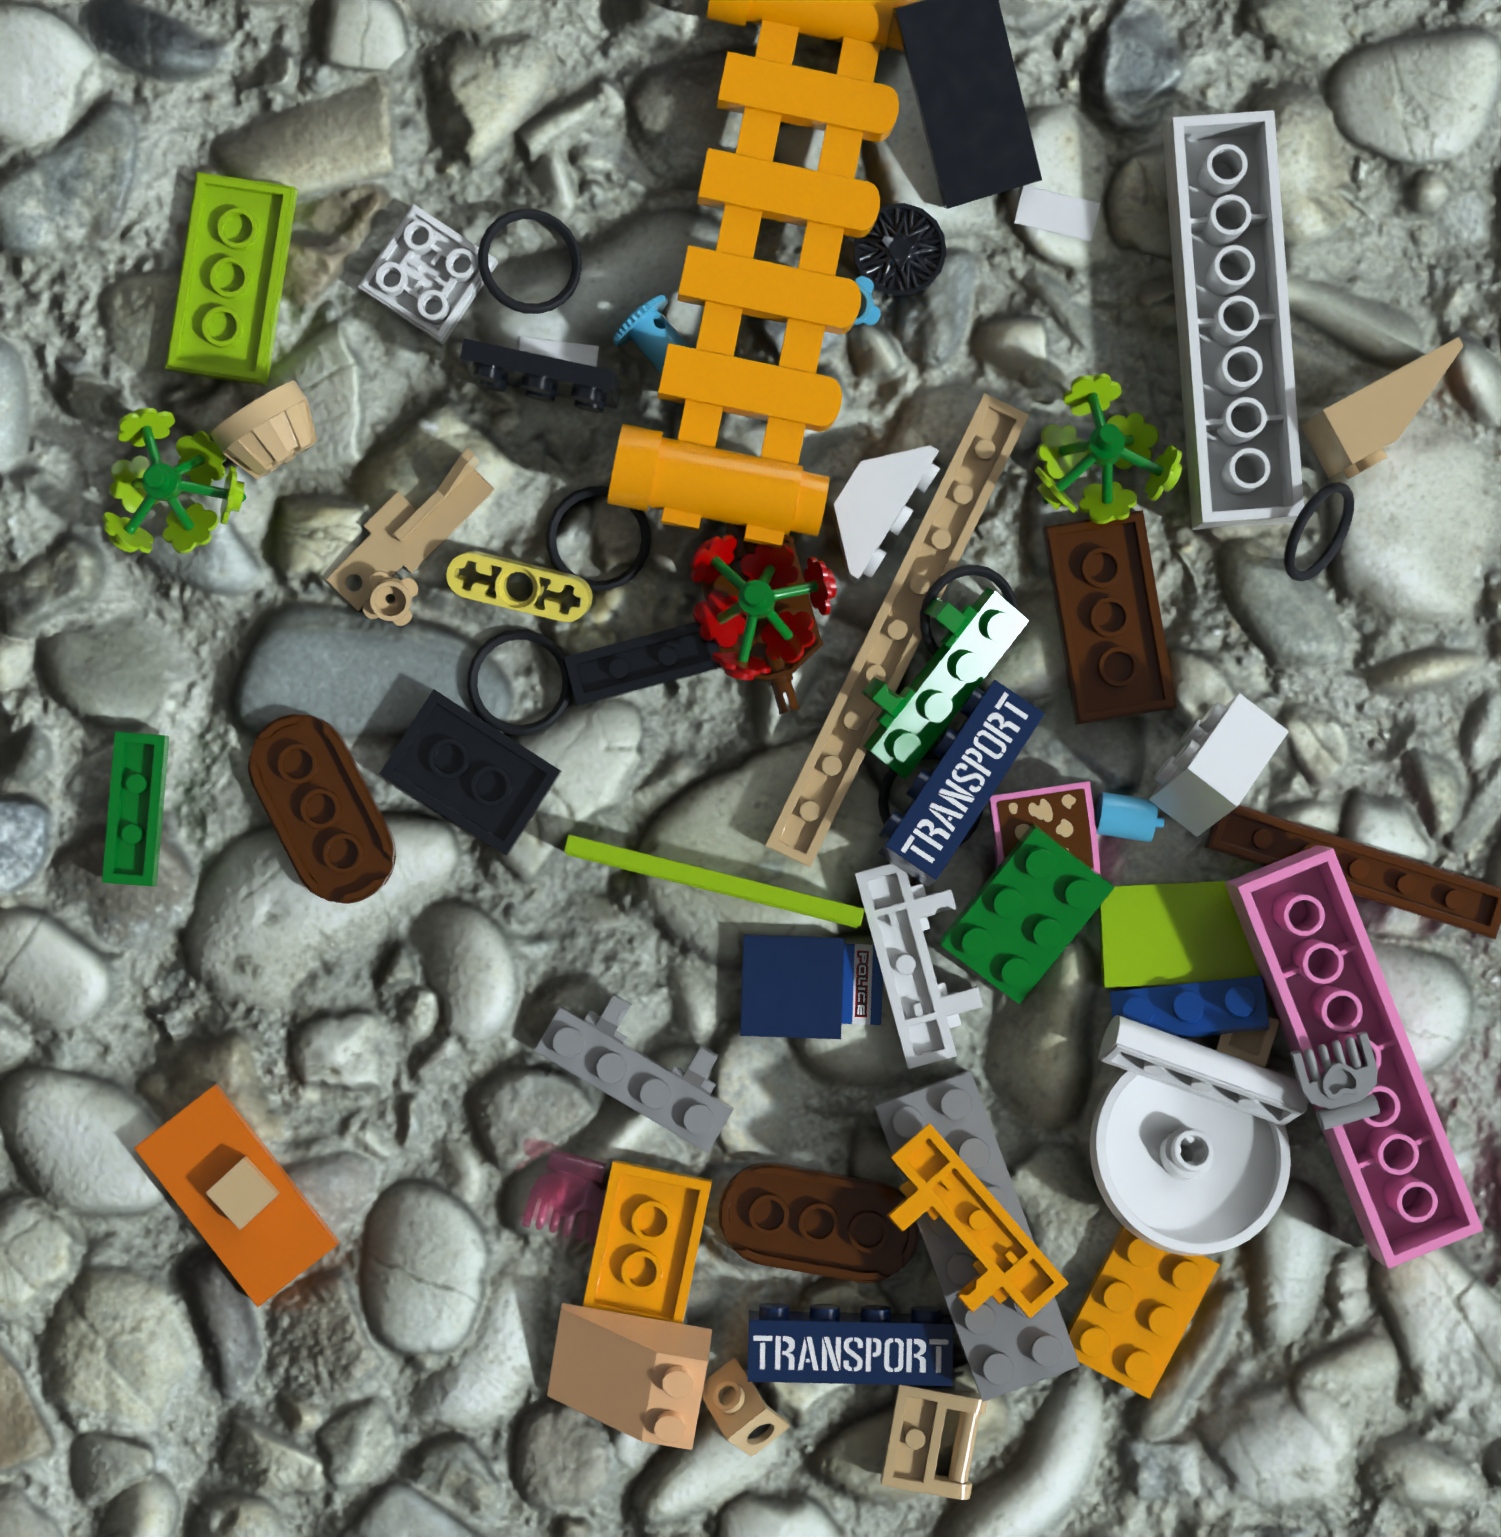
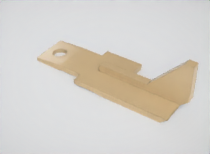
(408, 535)

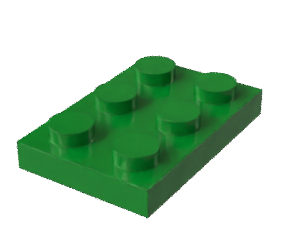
(1026, 914)

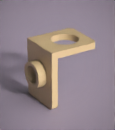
(740, 1408)

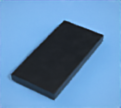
(968, 97)

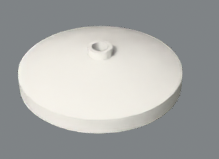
(1194, 1206)

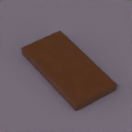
(1109, 618)

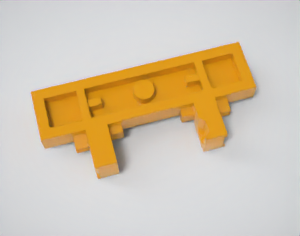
(1004, 1254)

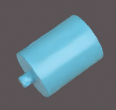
(1127, 817)

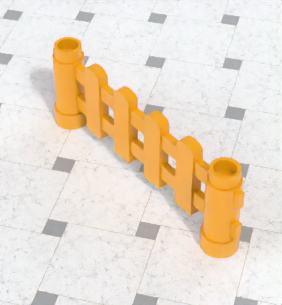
(689, 474)

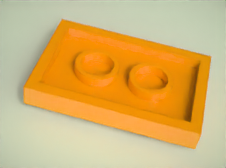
(647, 1242)
(1138, 1311)

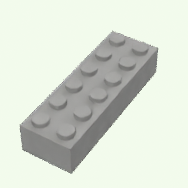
(997, 1339)

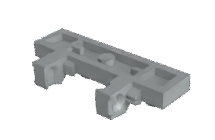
(670, 1098)

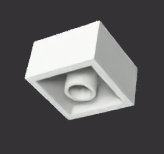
(1216, 764)

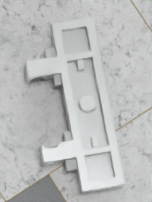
(919, 1005)

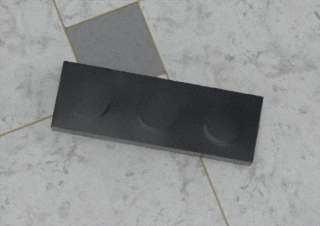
(640, 663)

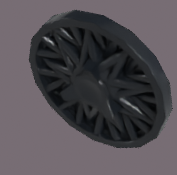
(901, 251)

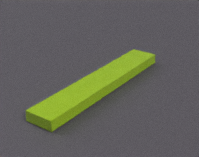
(714, 881)

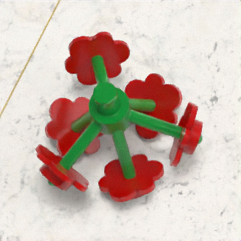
(769, 575)

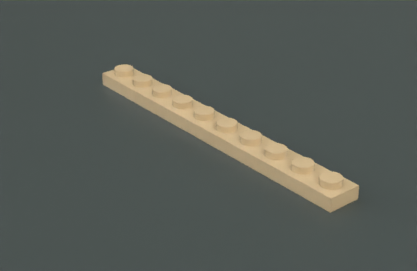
(896, 629)

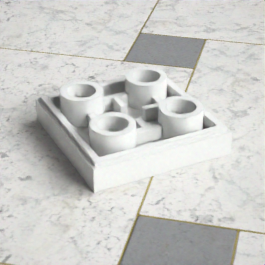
(426, 274)

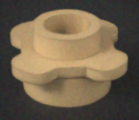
(396, 611)

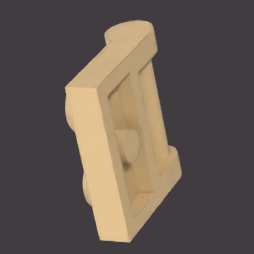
(917, 1436)

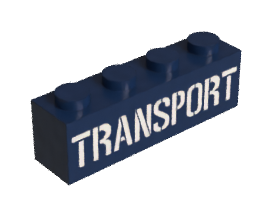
(960, 783)
(850, 1346)

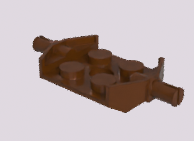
(781, 672)

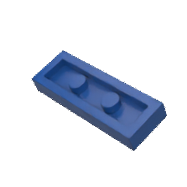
(1197, 1007)

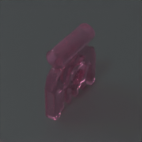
(569, 1191)

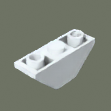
(876, 504)

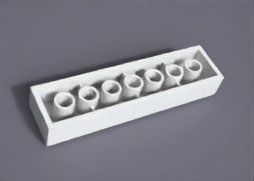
(1233, 320)

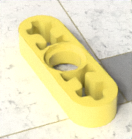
(486, 565)

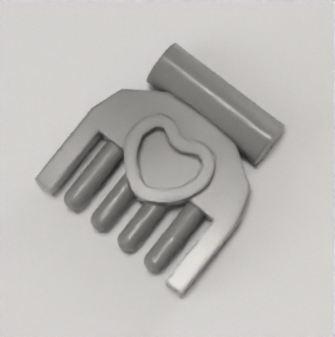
(1340, 1087)

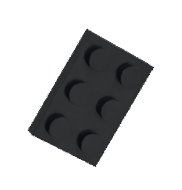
(540, 376)
(470, 772)

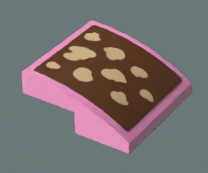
(1060, 811)

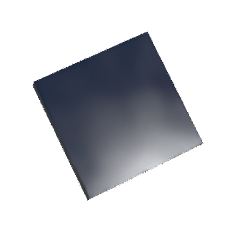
(792, 986)

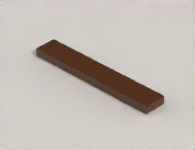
(1367, 870)

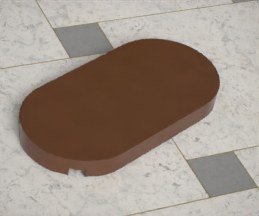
(321, 809)
(815, 1222)

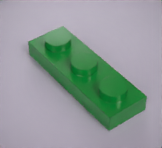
(135, 809)

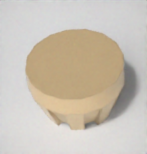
(268, 431)

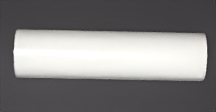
(1202, 1071)

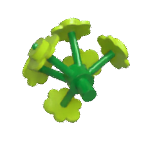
(1118, 442)
(145, 485)

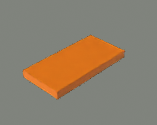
(194, 1154)

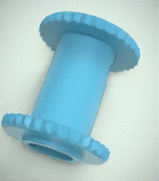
(650, 331)

